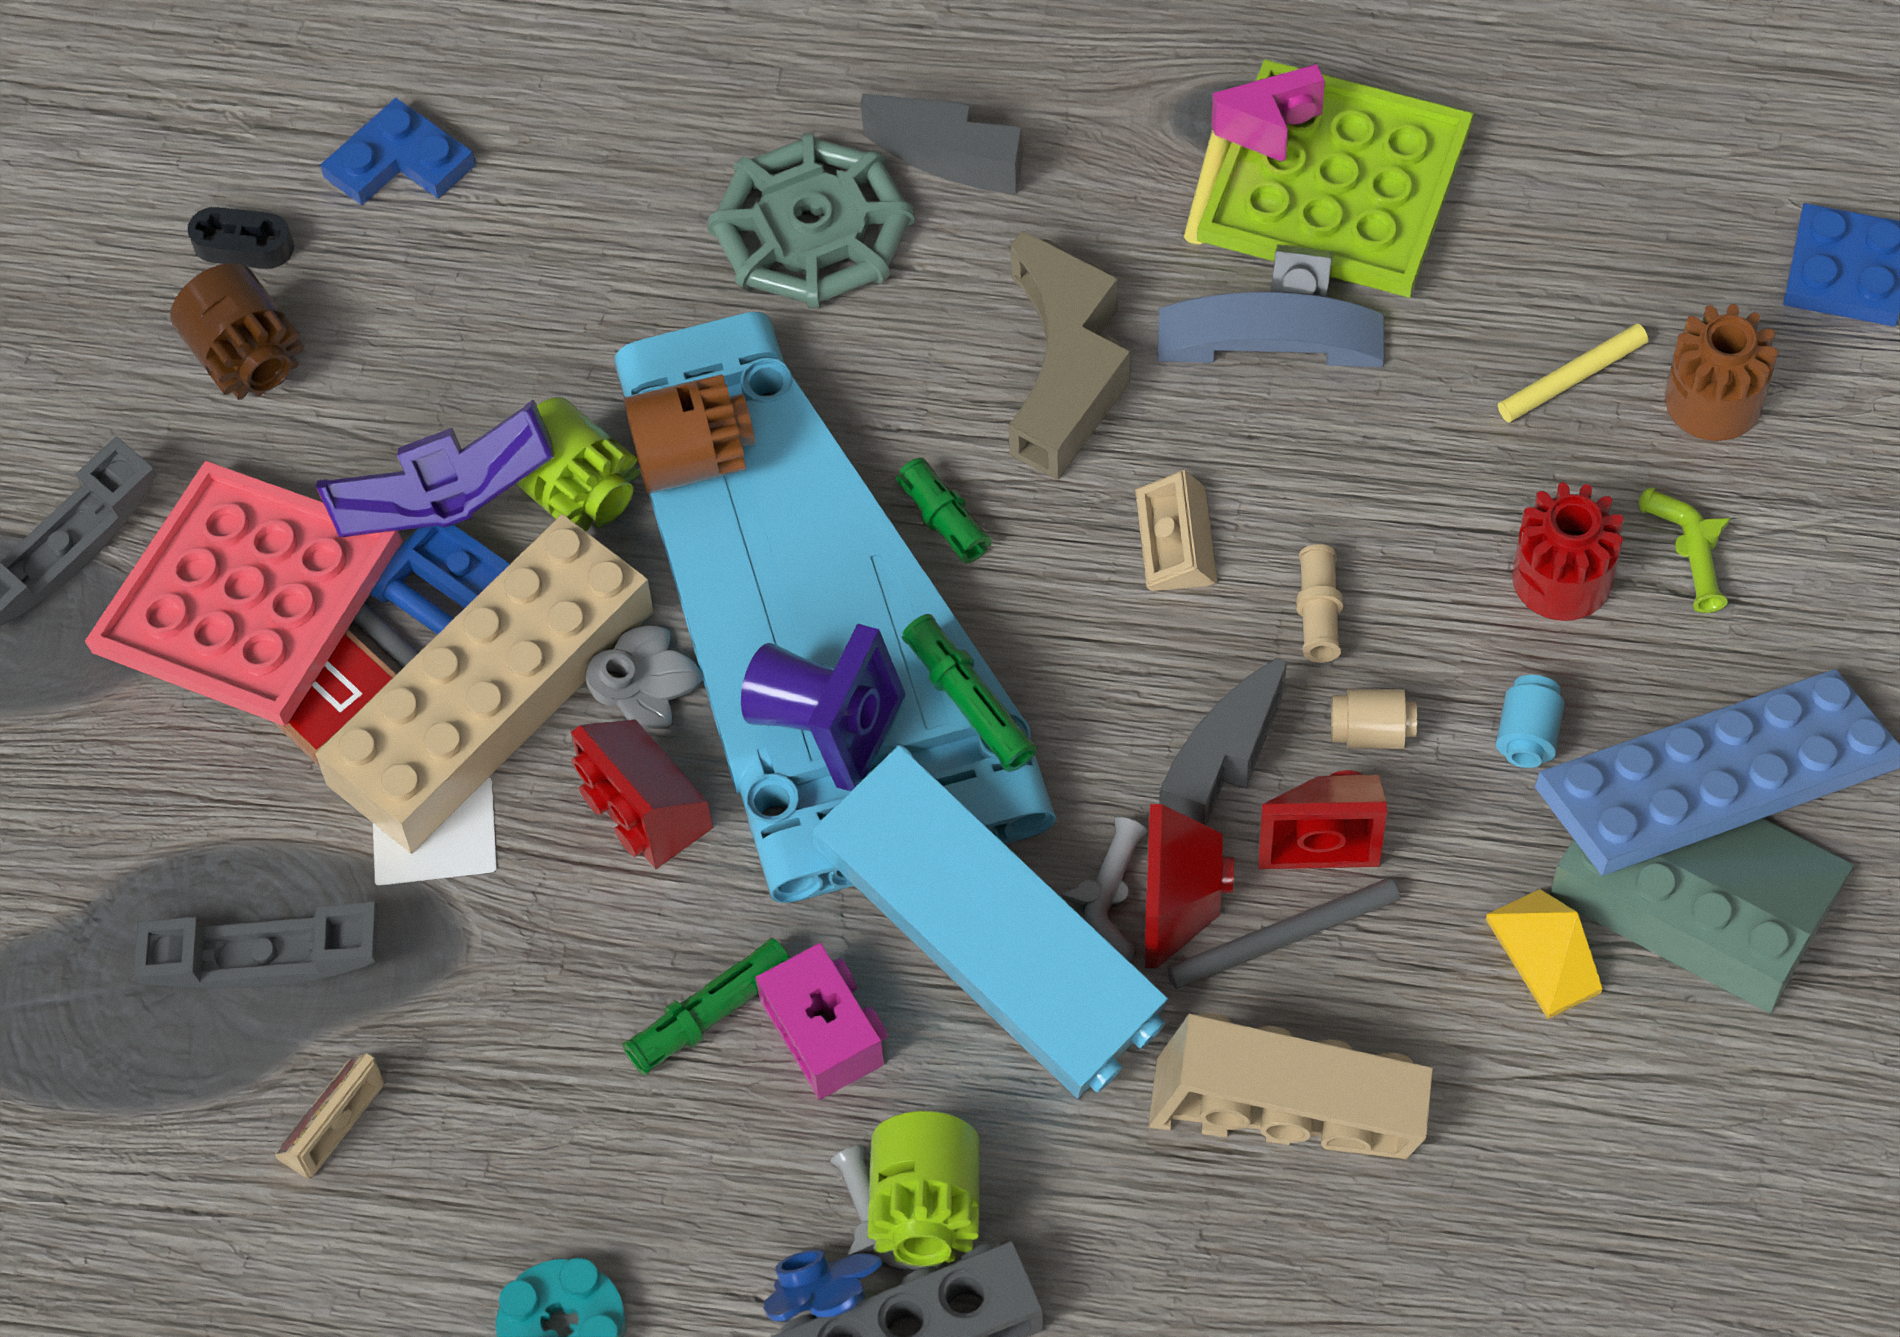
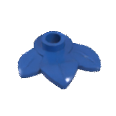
(818, 1285)

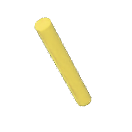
(1210, 170)
(1573, 372)

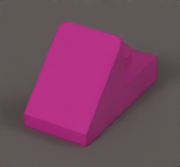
(1259, 110)

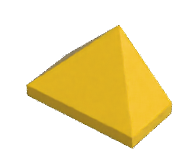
(1547, 950)

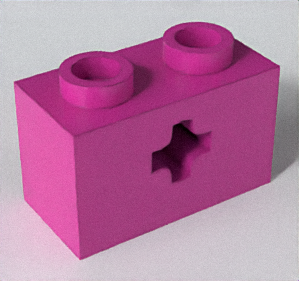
(829, 1052)

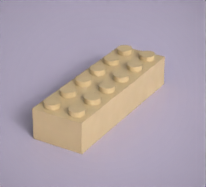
(484, 683)

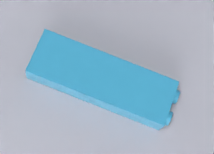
(990, 923)

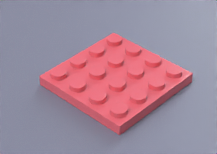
(242, 594)

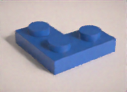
(395, 143)

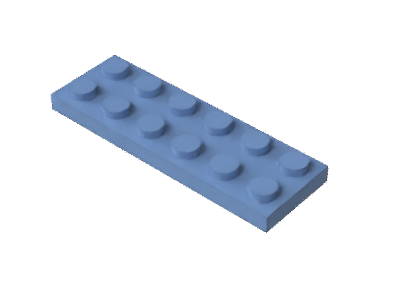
(1718, 771)

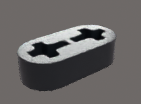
(241, 237)

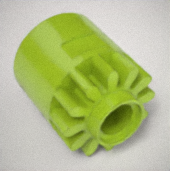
(588, 469)
(924, 1187)

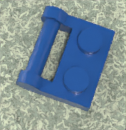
(445, 560)

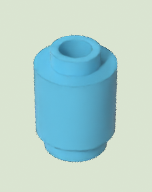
(1530, 721)

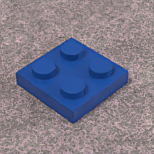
(1846, 265)

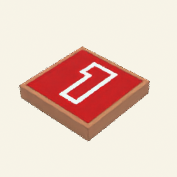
(338, 693)

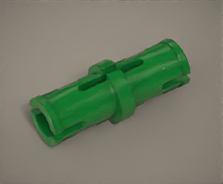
(943, 510)

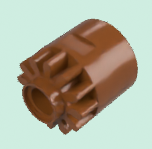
(1720, 374)
(689, 432)

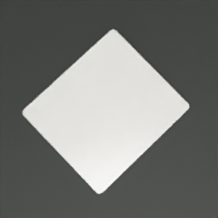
(456, 848)

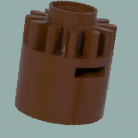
(236, 330)

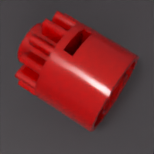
(1567, 554)

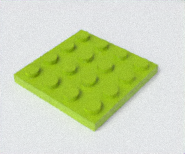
(1352, 183)

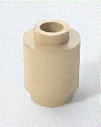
(1373, 719)

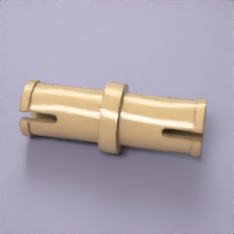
(1319, 603)

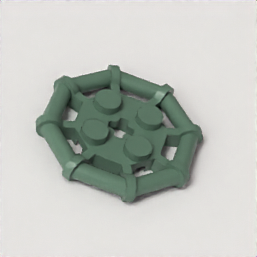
(817, 244)

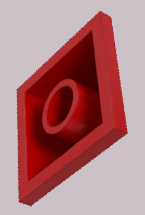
(1325, 824)
(1182, 881)

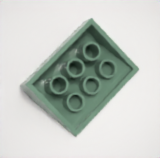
(1720, 907)

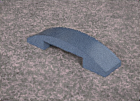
(1271, 324)

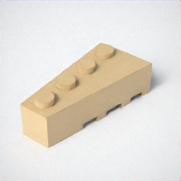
(1290, 1088)

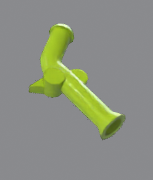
(1696, 544)

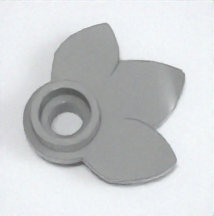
(650, 676)

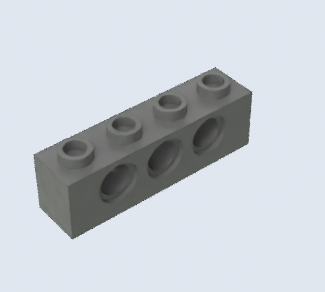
(925, 1295)

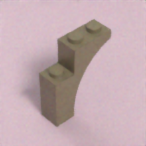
(1080, 368)

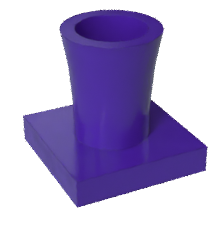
(841, 706)

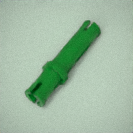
(953, 672)
(688, 1020)

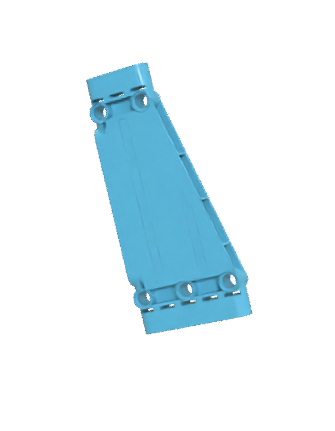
(797, 561)

